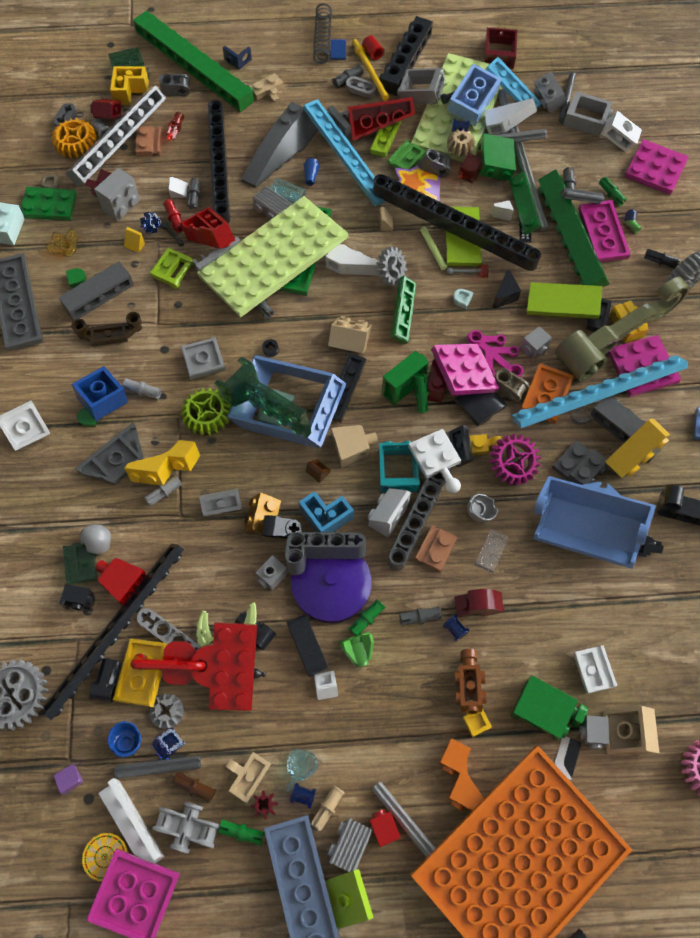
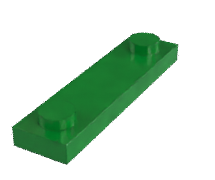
(525, 203)
(403, 310)

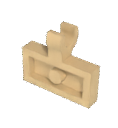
(267, 86)
(248, 776)

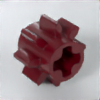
(258, 806)

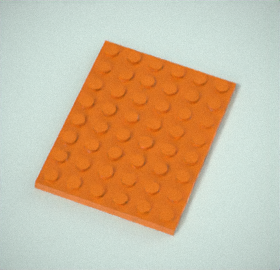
(522, 856)

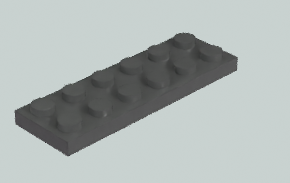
(17, 304)

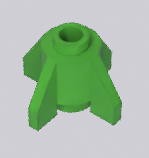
(358, 648)

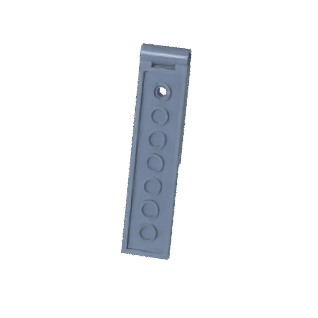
(300, 880)

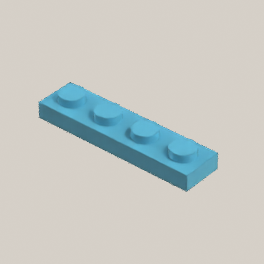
(511, 82)

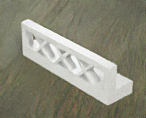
(130, 822)

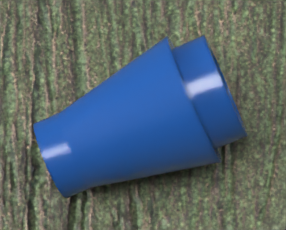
(311, 170)

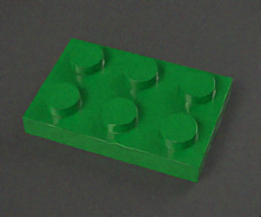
(48, 203)

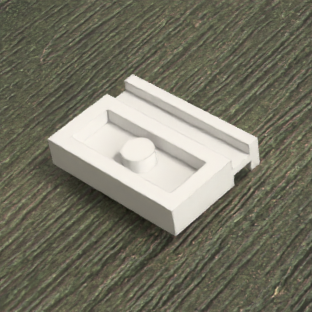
(595, 669)

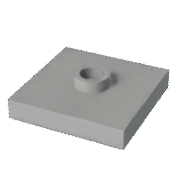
(203, 358)

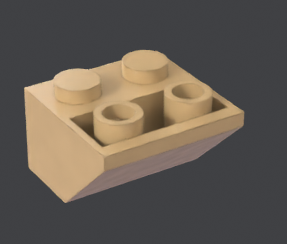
(349, 334)

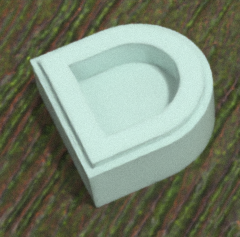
(462, 298)

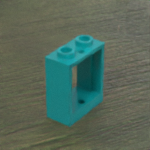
(408, 484)

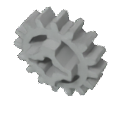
(391, 265)

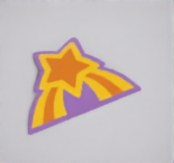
(420, 180)

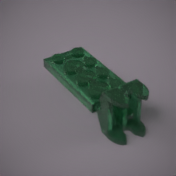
(245, 387)

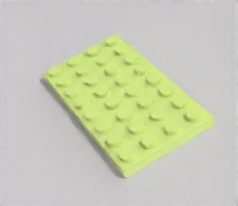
(437, 122)
(272, 256)

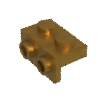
(259, 506)

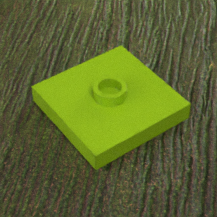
(348, 899)

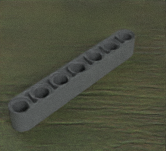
(415, 516)

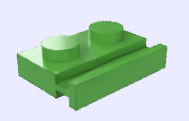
(406, 156)

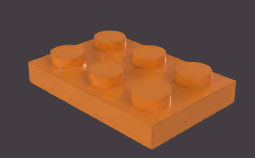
(546, 386)

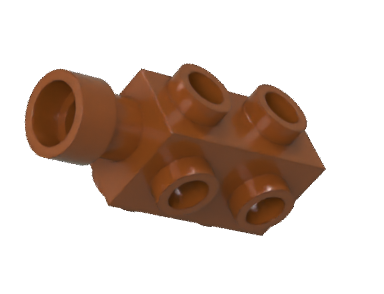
(470, 690)

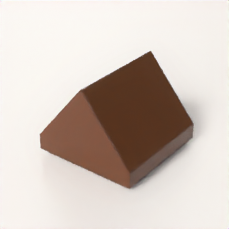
(317, 470)

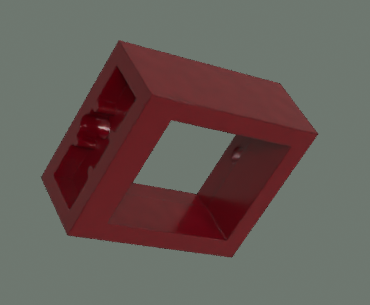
(508, 37)

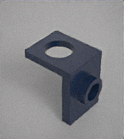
(237, 59)

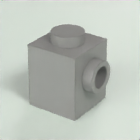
(536, 343)
(271, 573)
(594, 732)

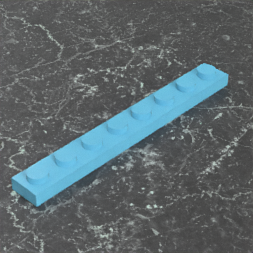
(342, 148)

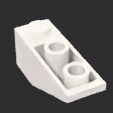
(503, 118)
(348, 261)

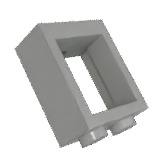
(431, 76)
(583, 122)

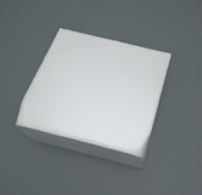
(178, 188)
(502, 210)
(325, 685)

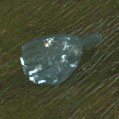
(300, 766)

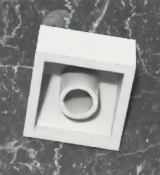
(389, 511)

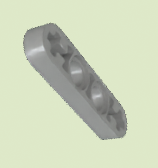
(172, 632)

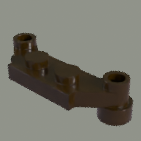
(109, 333)

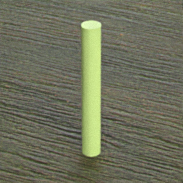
(433, 248)

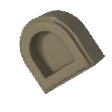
(50, 181)

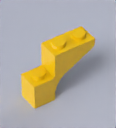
(158, 468)

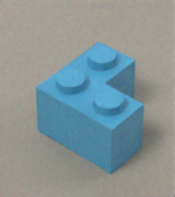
(324, 517)

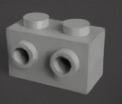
(550, 92)

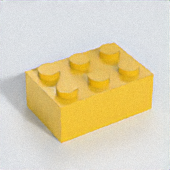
(638, 448)

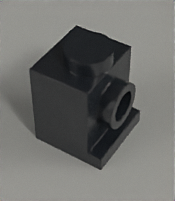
(77, 597)

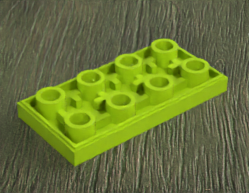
(459, 251)
(564, 300)

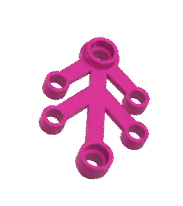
(492, 353)

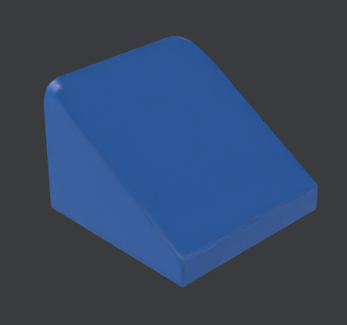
(338, 49)

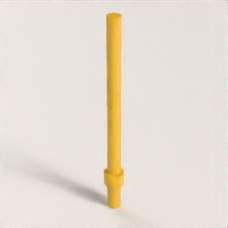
(360, 52)

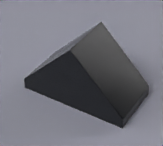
(508, 291)

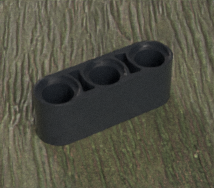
(307, 645)

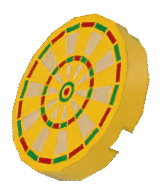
(99, 854)

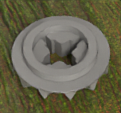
(176, 711)

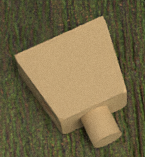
(352, 443)

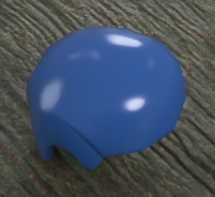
(124, 739)

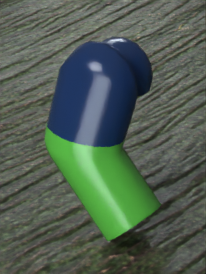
(630, 218)

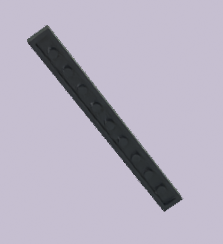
(109, 635)

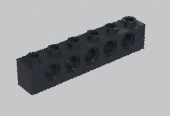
(406, 54)

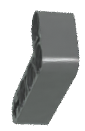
(322, 546)

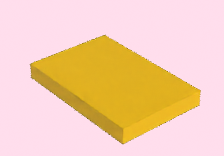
(139, 685)

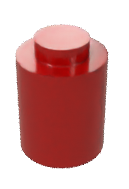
(373, 47)

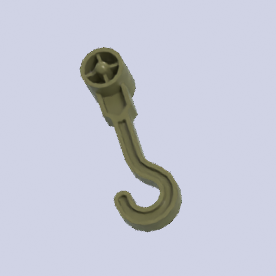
(586, 354)

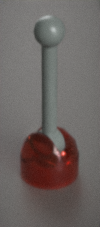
(481, 271)

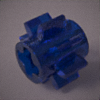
(150, 222)

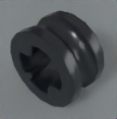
(275, 350)

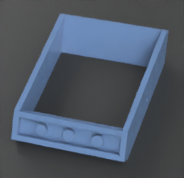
(323, 413)

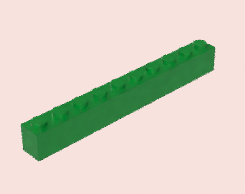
(194, 61)

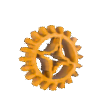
(73, 138)

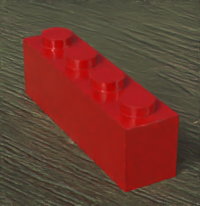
(374, 116)

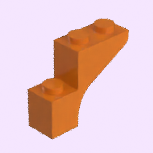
(464, 792)

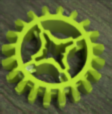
(204, 405)

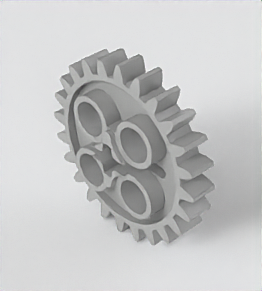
(29, 681)

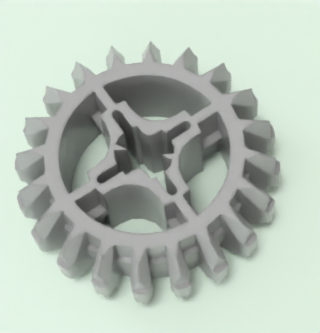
(688, 270)

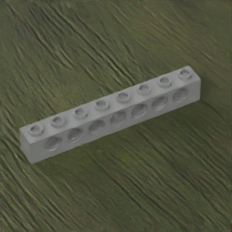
(115, 136)

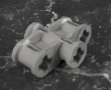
(186, 827)

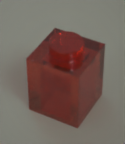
(470, 168)

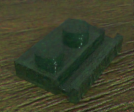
(126, 57)
(79, 564)

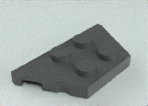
(110, 460)

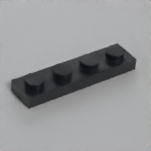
(350, 374)

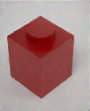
(384, 828)

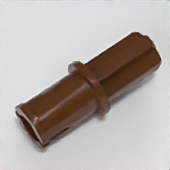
(194, 787)

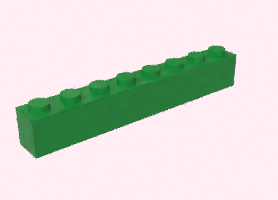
(573, 231)

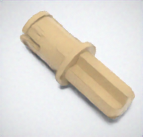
(327, 808)

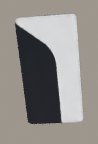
(567, 756)

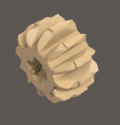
(460, 143)

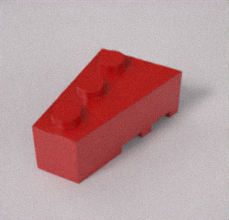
(208, 229)

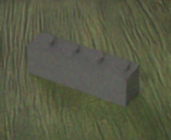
(96, 291)
(618, 420)

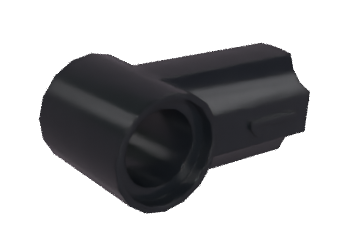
(264, 632)
(105, 685)

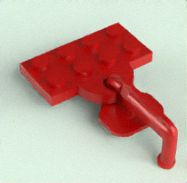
(228, 667)

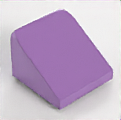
(68, 779)

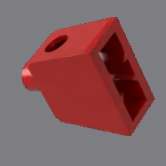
(119, 578)

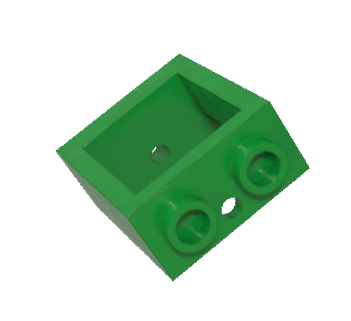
(401, 380)

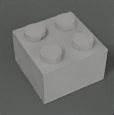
(117, 194)

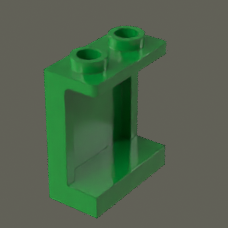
(497, 157)
(545, 707)

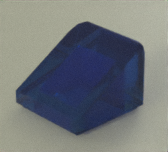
(167, 743)

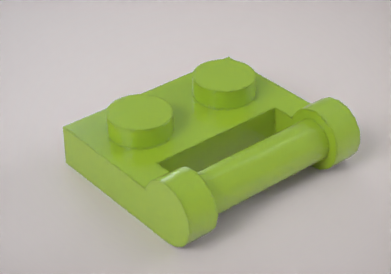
(168, 264)

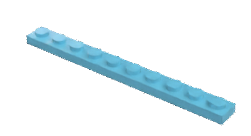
(600, 391)

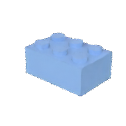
(474, 94)

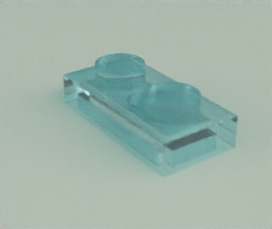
(288, 191)

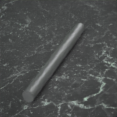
(567, 96)

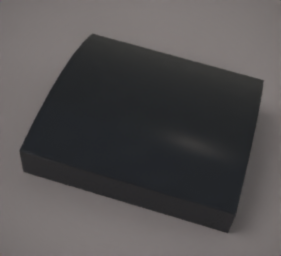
(480, 406)

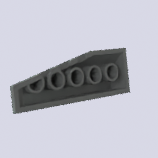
(286, 138)

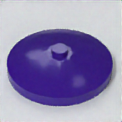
(332, 588)

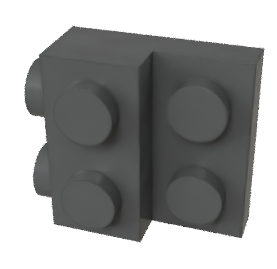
(580, 464)

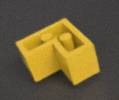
(128, 81)

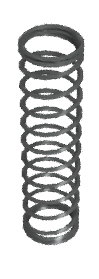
(322, 35)

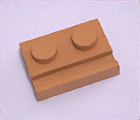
(148, 141)
(436, 548)

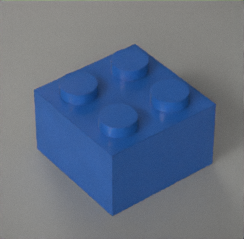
(100, 393)

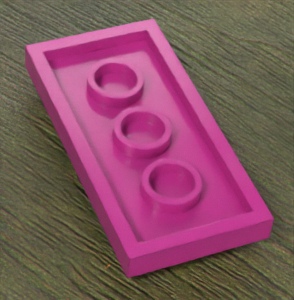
(604, 231)

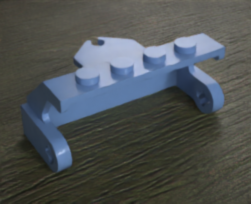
(592, 520)

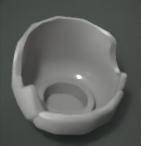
(481, 508)
(96, 538)

